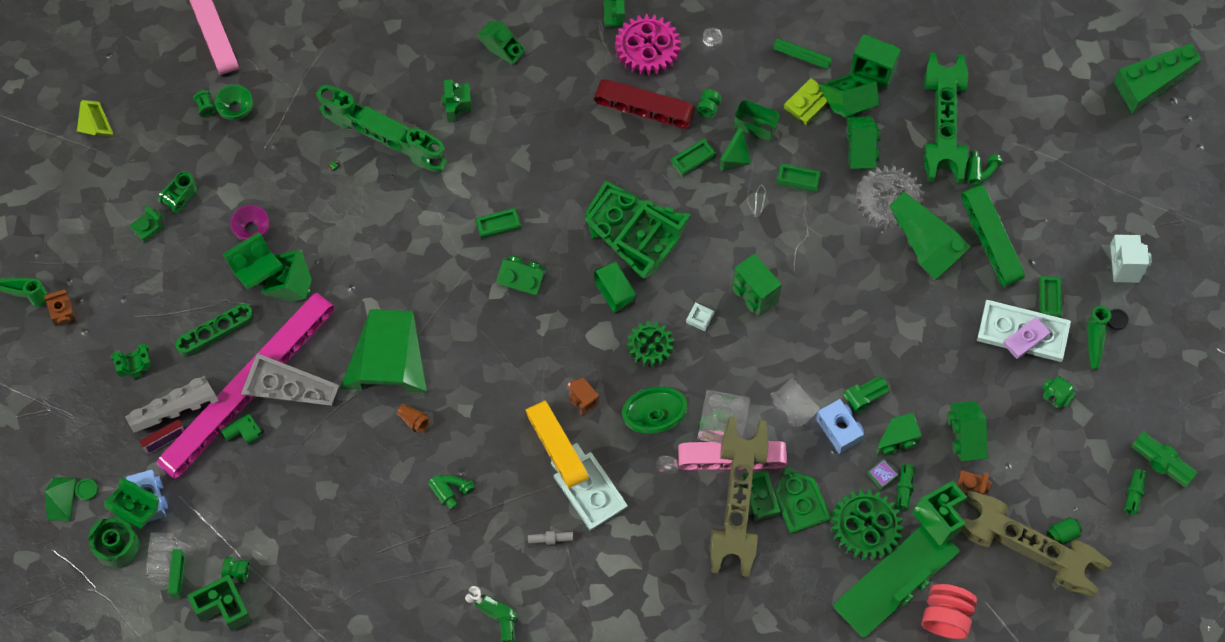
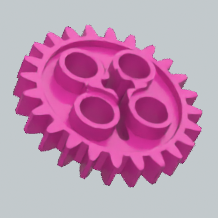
(647, 44)

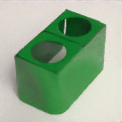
(756, 111)
(614, 287)

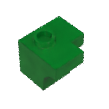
(456, 99)

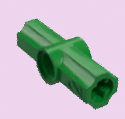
(1164, 459)

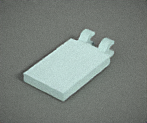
(595, 498)

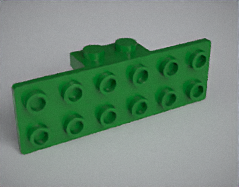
(894, 581)

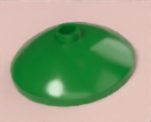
(654, 410)

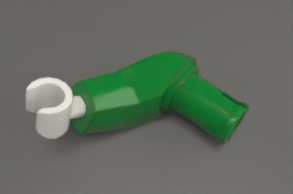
(497, 611)

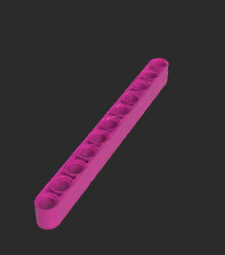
(230, 402)

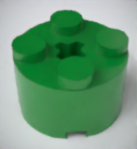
(116, 530)

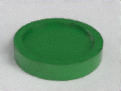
(86, 489)

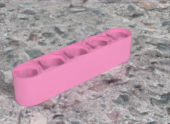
(215, 36)
(707, 456)

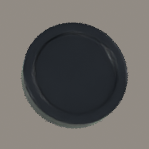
(1119, 319)

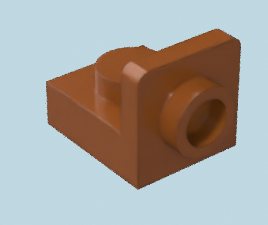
(973, 482)

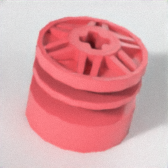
(949, 611)

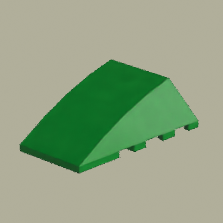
(637, 229)
(387, 353)

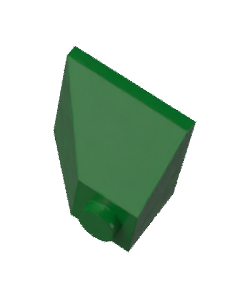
(292, 281)

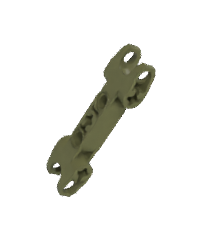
(734, 537)
(1069, 562)

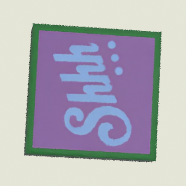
(882, 474)

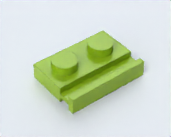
(807, 102)

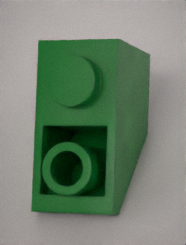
(501, 41)
(900, 434)

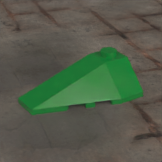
(929, 236)

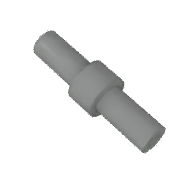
(550, 537)

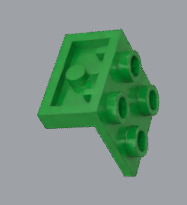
(252, 261)

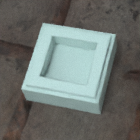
(700, 316)

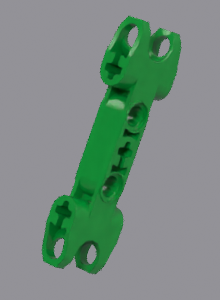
(412, 142)
(945, 150)

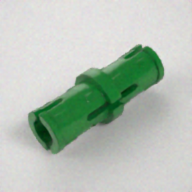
(905, 487)
(1135, 492)

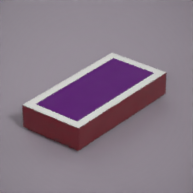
(162, 437)

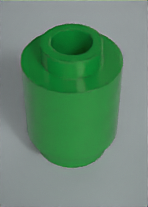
(1065, 530)

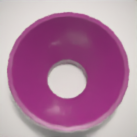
(249, 215)

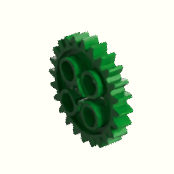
(855, 539)

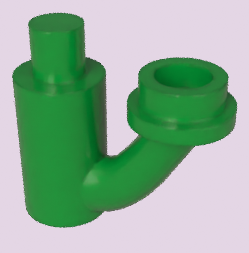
(974, 168)
(440, 487)

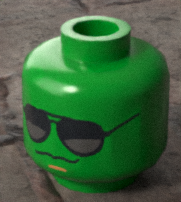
(1058, 392)

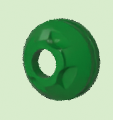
(233, 95)

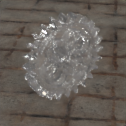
(886, 181)

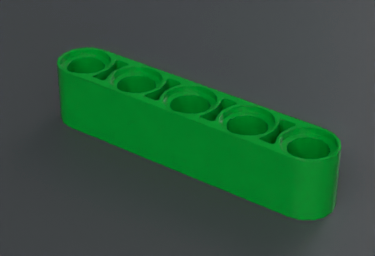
(992, 235)

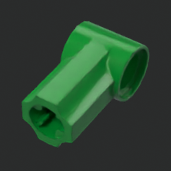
(862, 396)

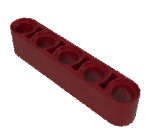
(644, 104)

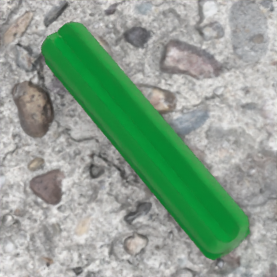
(802, 53)

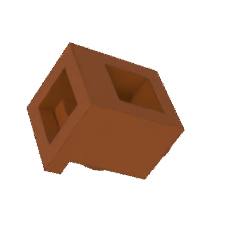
(60, 308)
(582, 395)

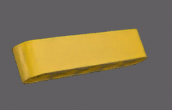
(557, 444)

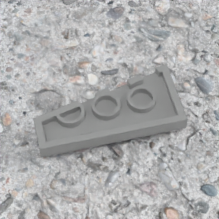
(280, 381)
(171, 405)

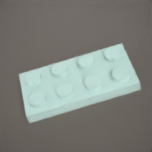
(1003, 320)

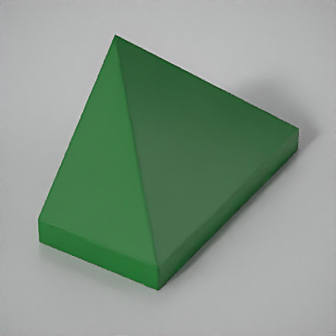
(736, 153)
(60, 499)

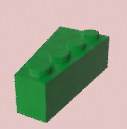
(1154, 76)

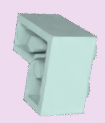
(1129, 258)

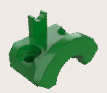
(133, 362)

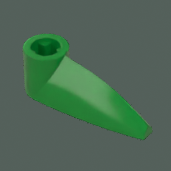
(25, 288)
(1097, 334)

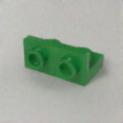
(614, 13)

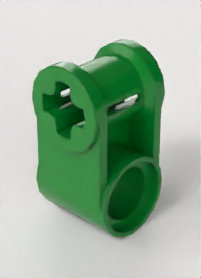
(178, 194)

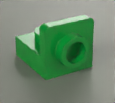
(147, 224)

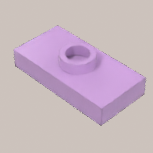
(1026, 338)

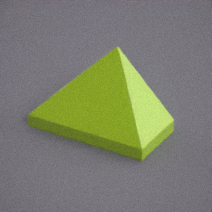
(93, 120)

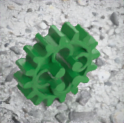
(636, 345)

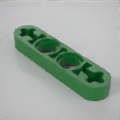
(216, 333)

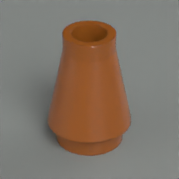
(413, 418)

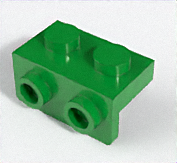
(521, 275)
(762, 497)
(132, 503)

